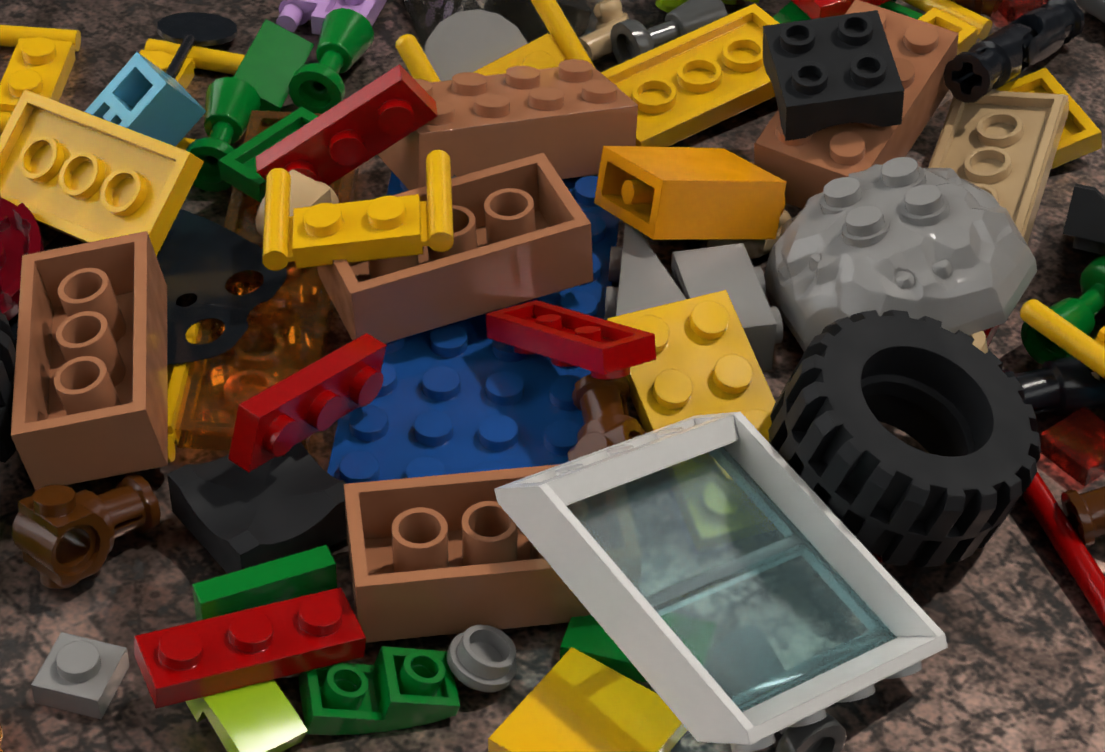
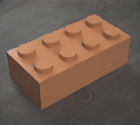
(516, 115)
(836, 151)
(512, 243)
(91, 362)
(446, 558)

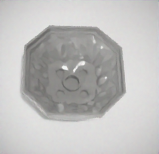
(901, 244)

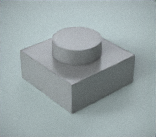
(80, 675)

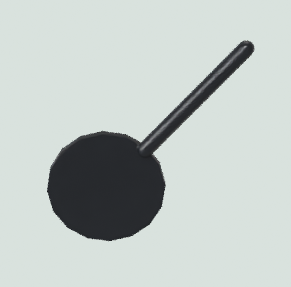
(194, 30)

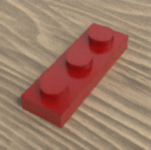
(353, 129)
(572, 338)
(307, 402)
(248, 647)

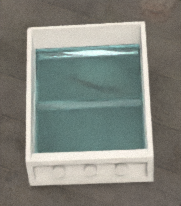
(723, 578)

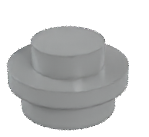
(483, 658)

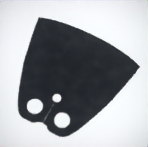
(199, 261)

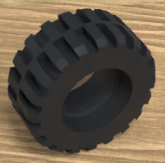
(939, 394)

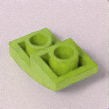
(251, 718)

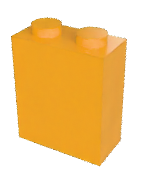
(689, 193)

